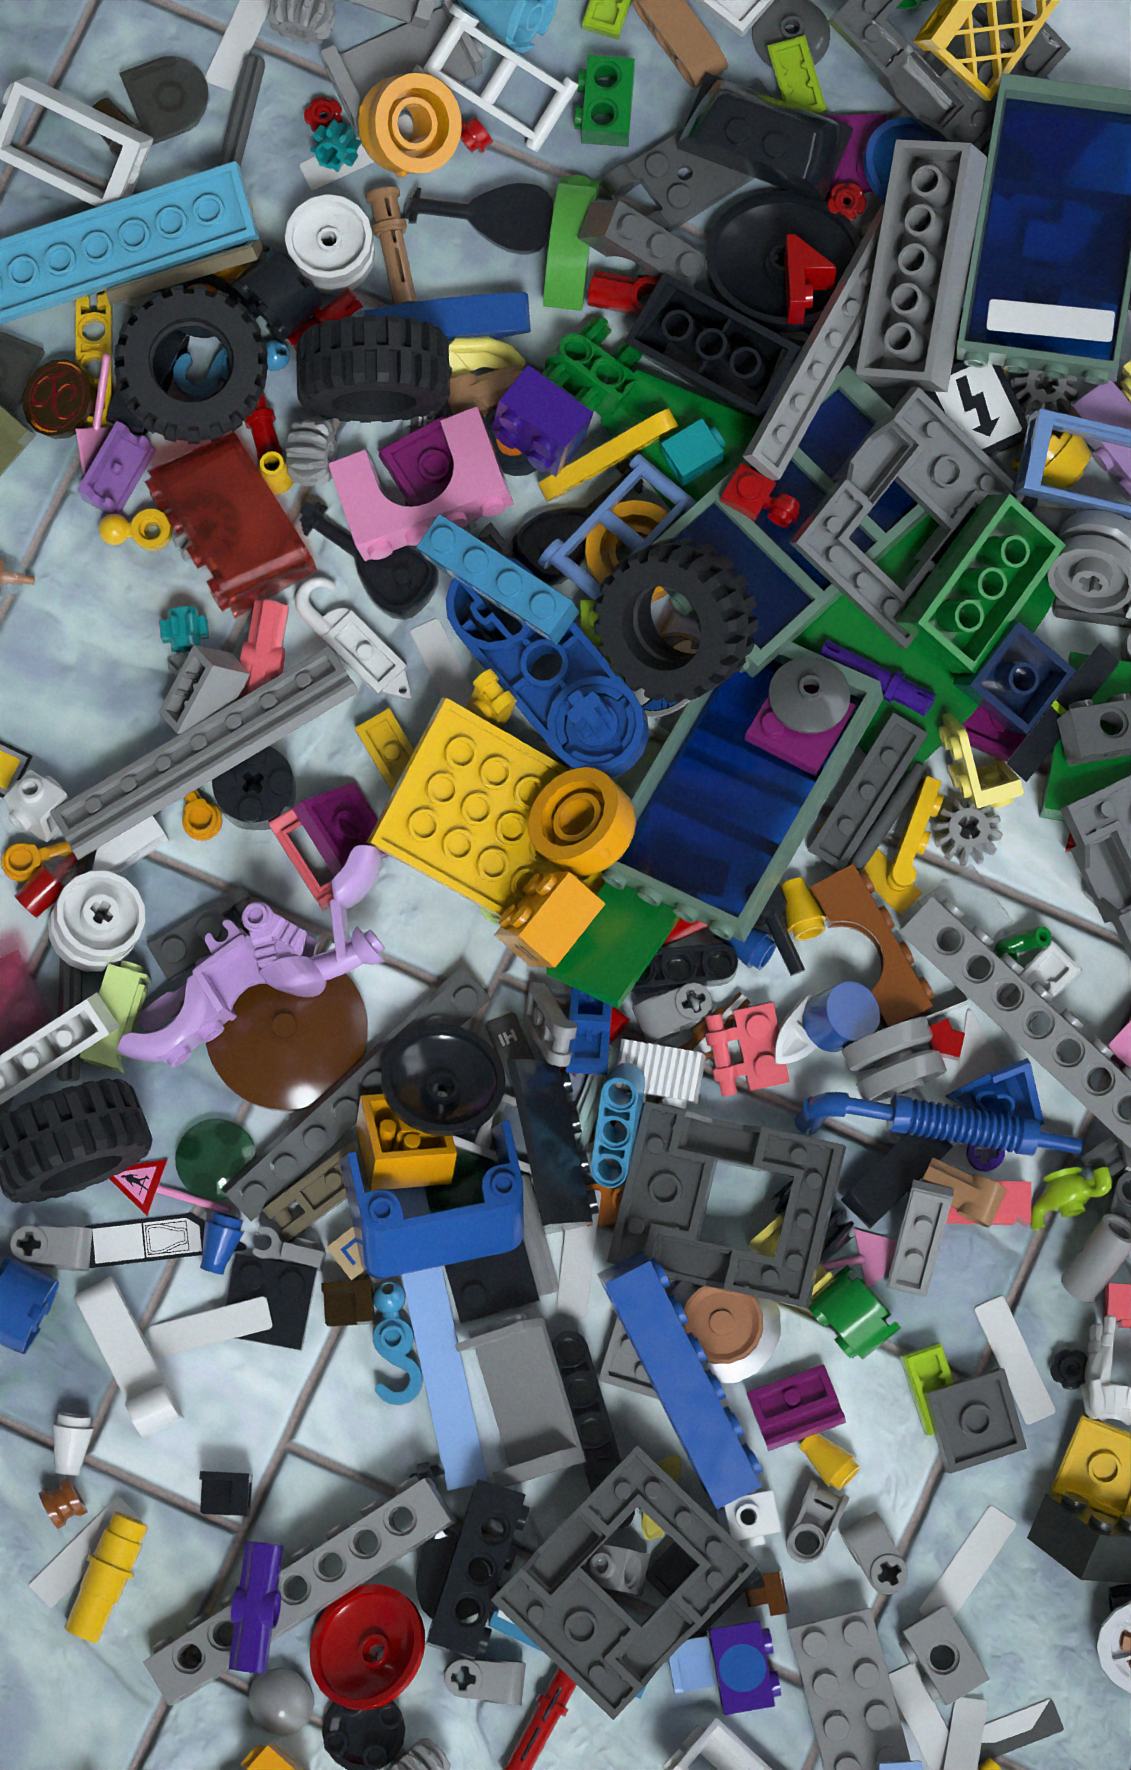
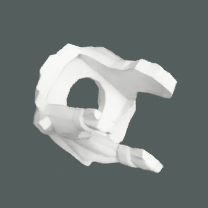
(1100, 1397)

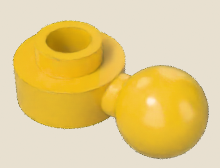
(116, 529)

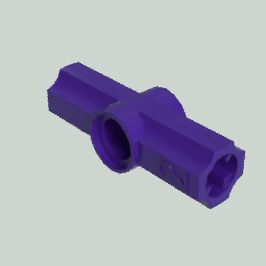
(256, 1607)

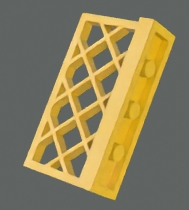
(952, 14)

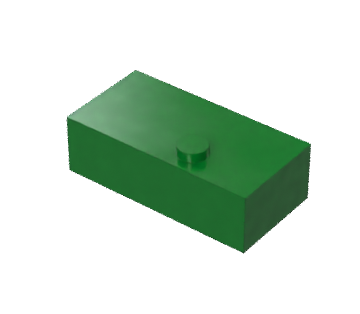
(981, 583)
(1070, 783)

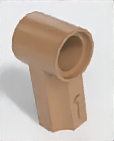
(481, 391)
(973, 1196)

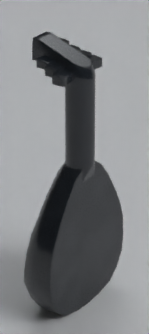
(509, 216)
(561, 523)
(395, 584)
(436, 1560)

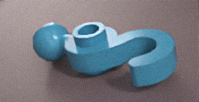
(220, 369)
(394, 1341)

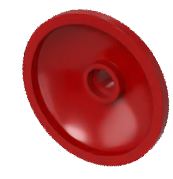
(351, 1637)

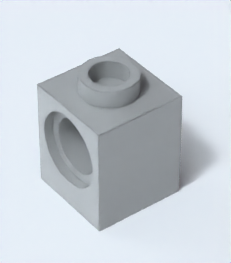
(618, 1569)

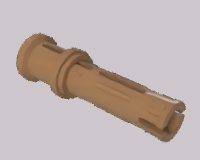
(390, 231)

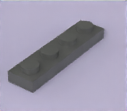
(868, 792)

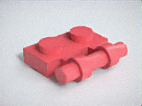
(757, 1035)

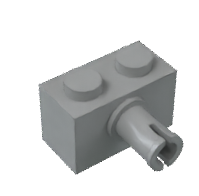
(203, 686)

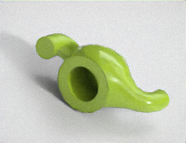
(1068, 1193)

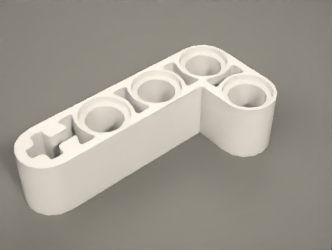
(128, 1357)

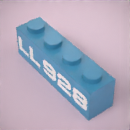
(497, 579)

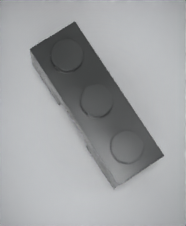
(625, 233)

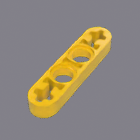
(88, 350)
(608, 455)

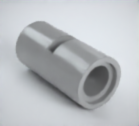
(1098, 1258)

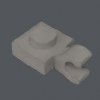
(300, 1253)

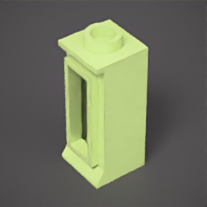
(124, 997)

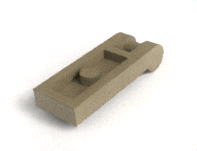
(315, 1193)

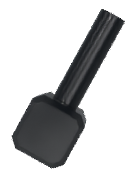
(772, 916)

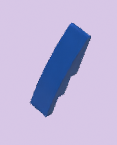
(468, 316)
(592, 1036)

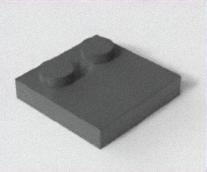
(975, 1420)

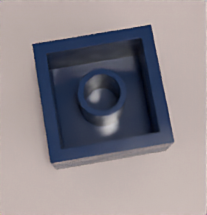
(1017, 680)

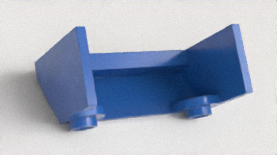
(402, 1246)

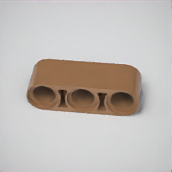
(682, 38)

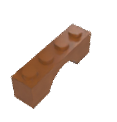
(849, 904)

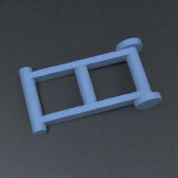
(558, 551)

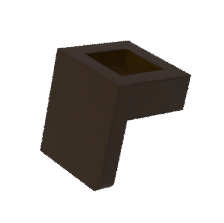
(348, 1303)

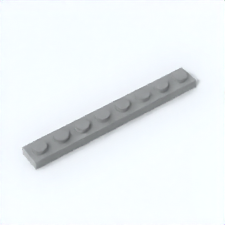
(816, 363)

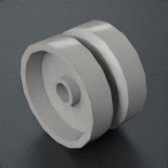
(1095, 563)
(892, 1055)

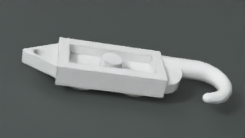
(354, 643)

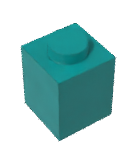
(693, 451)

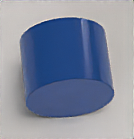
(841, 1016)

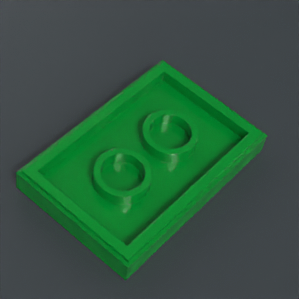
(615, 946)

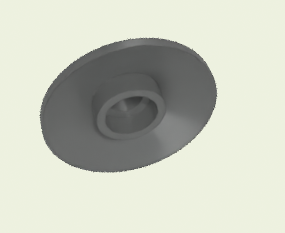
(802, 13)
(808, 711)

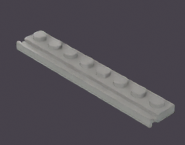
(204, 752)

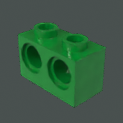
(613, 100)

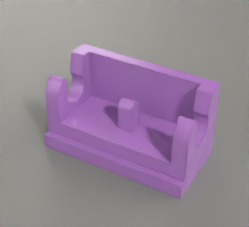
(116, 470)

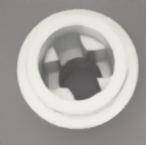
(71, 1440)

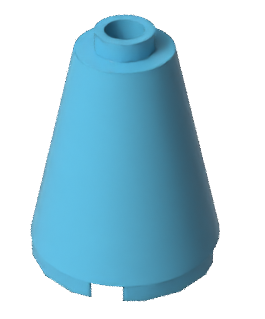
(513, 20)

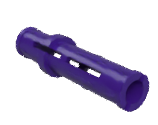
(893, 685)

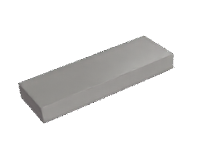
(919, 1237)

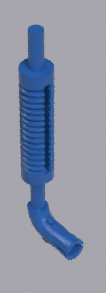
(939, 1122)

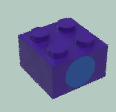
(541, 421)
(743, 1668)

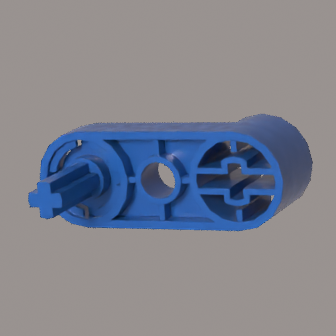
(599, 729)

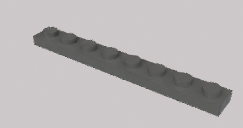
(338, 1107)

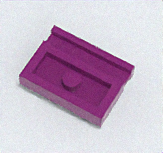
(796, 1407)

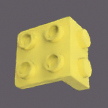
(984, 785)

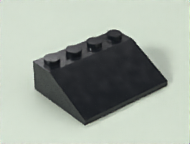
(551, 1144)

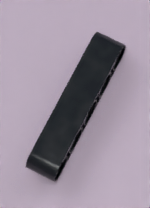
(590, 1409)

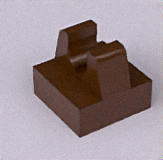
(772, 1594)

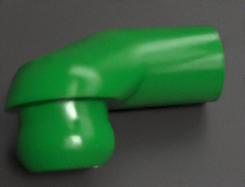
(1023, 941)

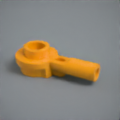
(201, 818)
(24, 859)

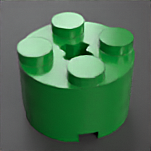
(853, 1313)

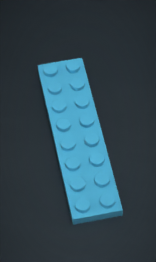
(124, 241)

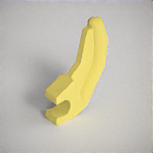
(477, 352)

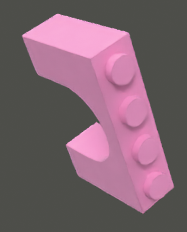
(474, 491)

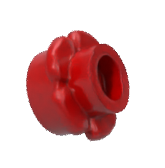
(320, 105)
(475, 136)
(851, 191)

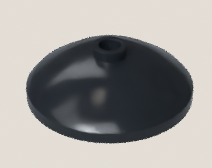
(444, 1061)

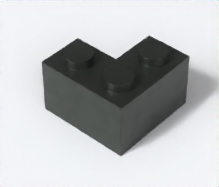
(1082, 1539)

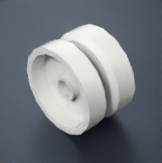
(326, 222)
(110, 902)

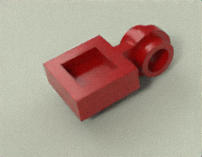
(751, 492)

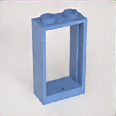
(1035, 453)

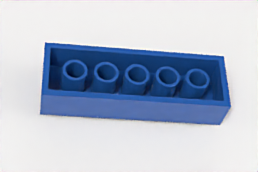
(681, 1384)

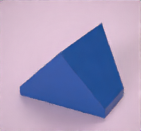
(1003, 1091)

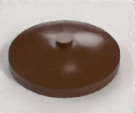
(290, 1046)

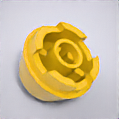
(1064, 460)

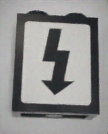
(983, 407)

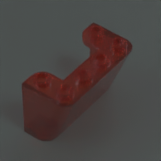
(231, 523)

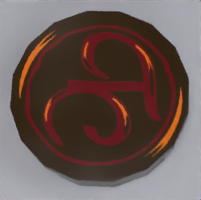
(59, 398)

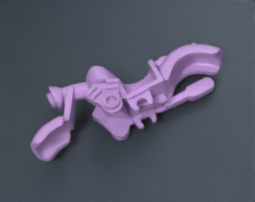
(272, 955)

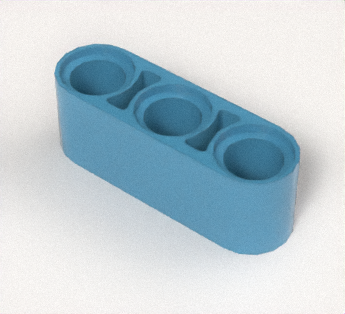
(623, 1108)

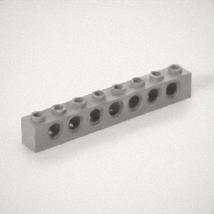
(925, 934)
(430, 1517)

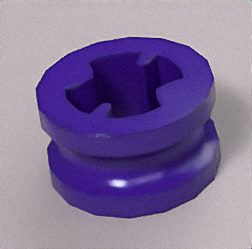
(990, 1165)

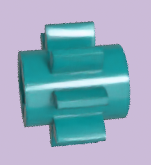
(335, 145)
(183, 628)

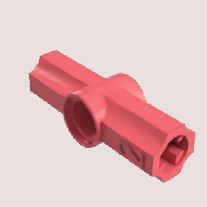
(264, 652)

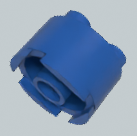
(24, 1301)

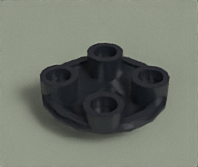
(363, 1737)

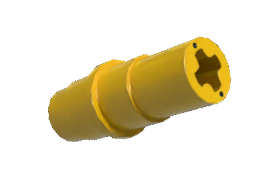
(106, 1576)

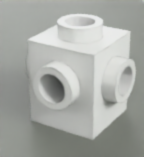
(32, 801)
(765, 1521)

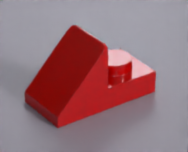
(804, 272)

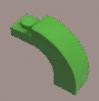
(567, 254)

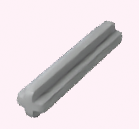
(536, 1243)

